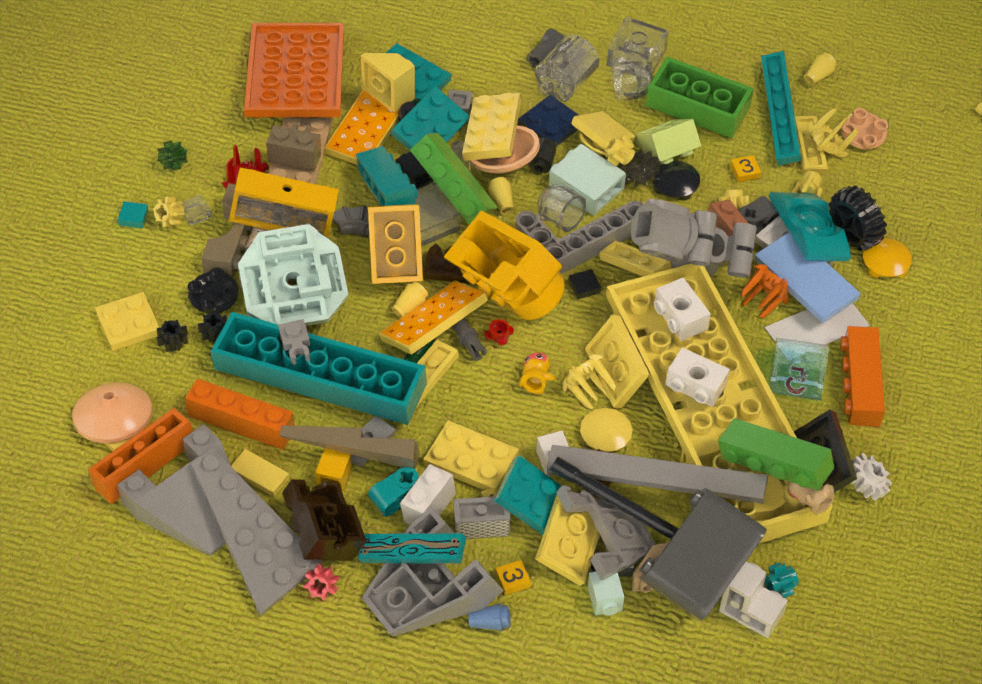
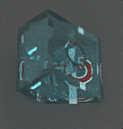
(798, 368)

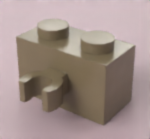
(294, 147)

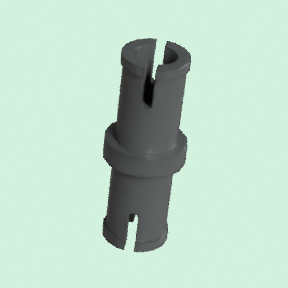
(469, 338)

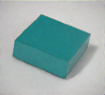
(133, 214)

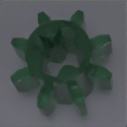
(172, 155)

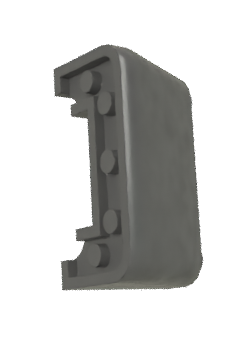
(703, 554)

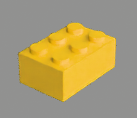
(395, 243)

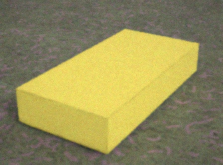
(260, 473)

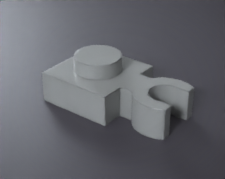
(295, 339)

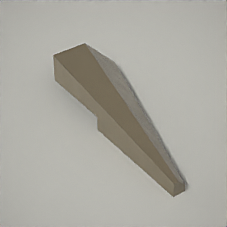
(351, 441)

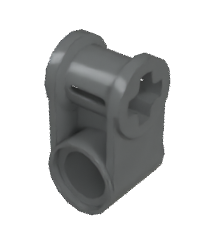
(759, 213)

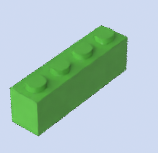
(452, 177)
(776, 454)

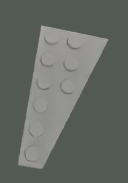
(255, 535)

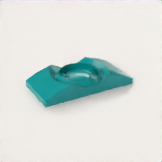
(811, 226)

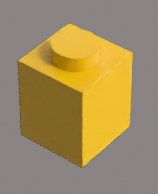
(334, 467)

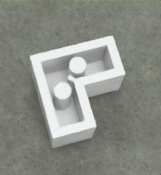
(752, 603)

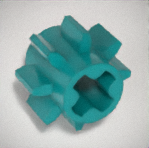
(781, 579)

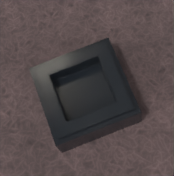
(584, 284)

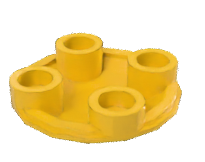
(887, 259)

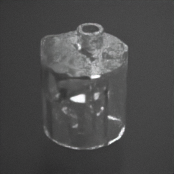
(566, 67)

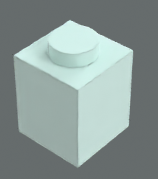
(605, 594)

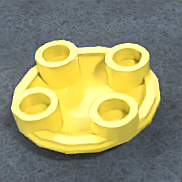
(606, 430)

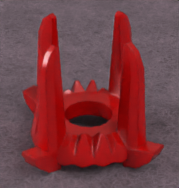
(235, 164)

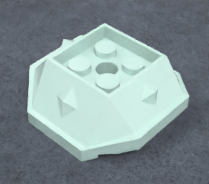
(284, 256)

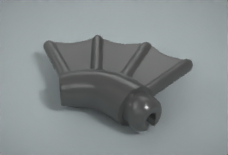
(352, 221)

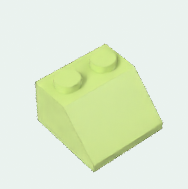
(669, 139)

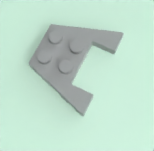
(623, 535)

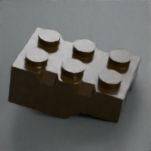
(324, 521)

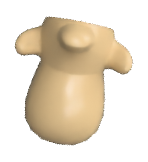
(817, 500)

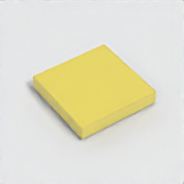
(600, 128)

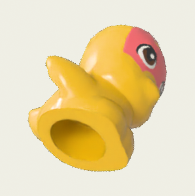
(536, 373)

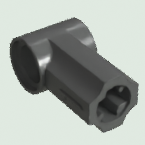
(548, 42)

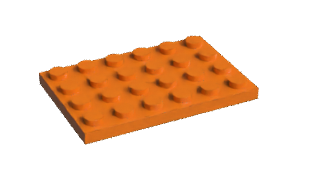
(295, 70)

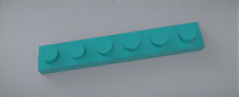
(781, 108)

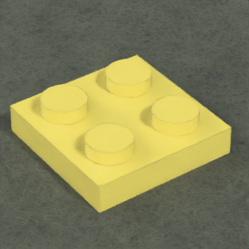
(127, 321)

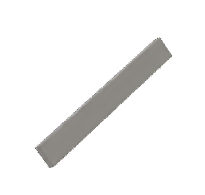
(663, 474)

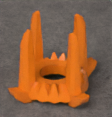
(771, 283)

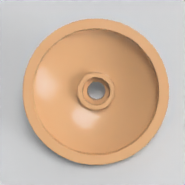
(524, 150)
(112, 412)

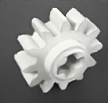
(870, 477)

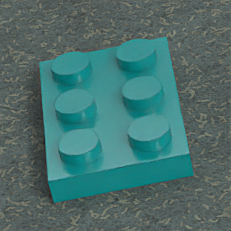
(426, 73)
(431, 115)
(528, 493)

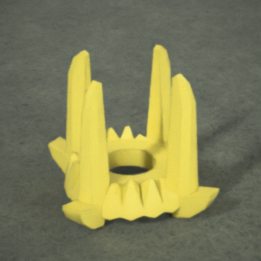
(837, 146)
(578, 376)

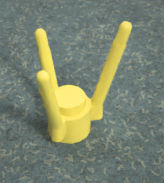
(809, 184)

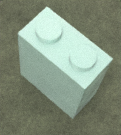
(590, 176)

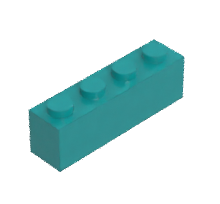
(385, 177)

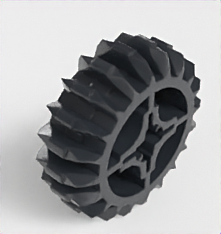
(858, 216)

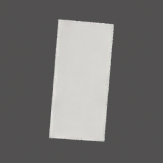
(808, 328)

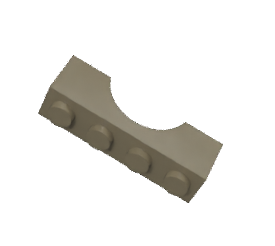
(226, 250)

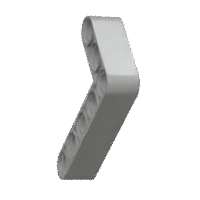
(583, 242)

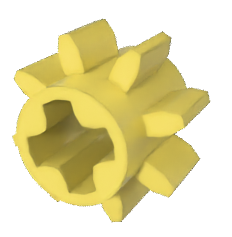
(619, 150)
(736, 198)
(169, 211)

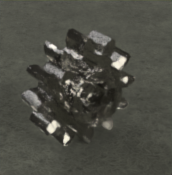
(640, 168)

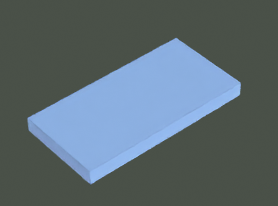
(810, 282)

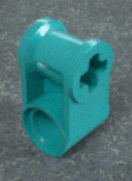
(392, 490)

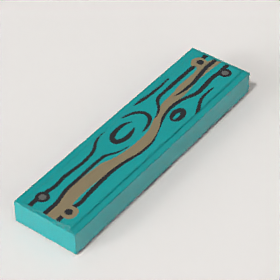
(413, 548)

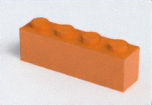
(863, 376)
(238, 413)
(143, 452)

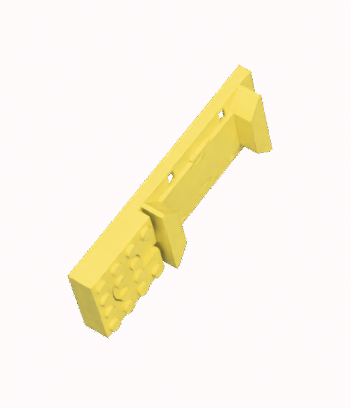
(699, 424)

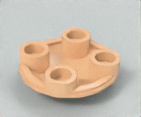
(871, 129)

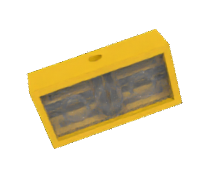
(281, 202)

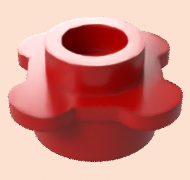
(499, 326)

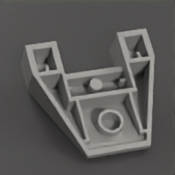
(178, 503)
(427, 593)

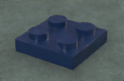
(550, 120)

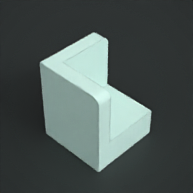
(315, 284)

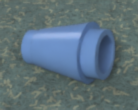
(492, 618)

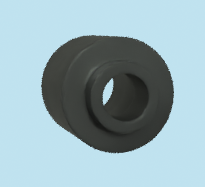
(544, 159)

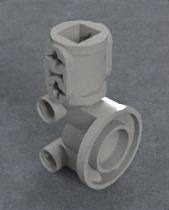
(692, 238)

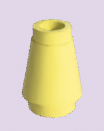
(820, 68)
(501, 193)
(410, 298)

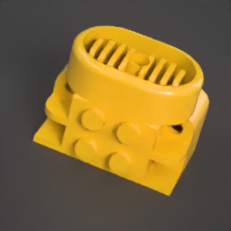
(508, 267)

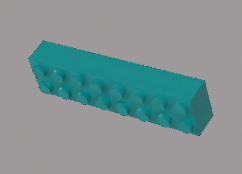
(334, 374)

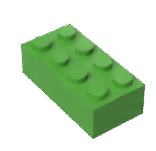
(700, 96)

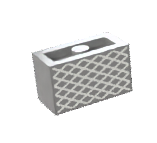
(480, 518)

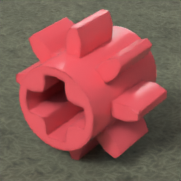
(317, 587)

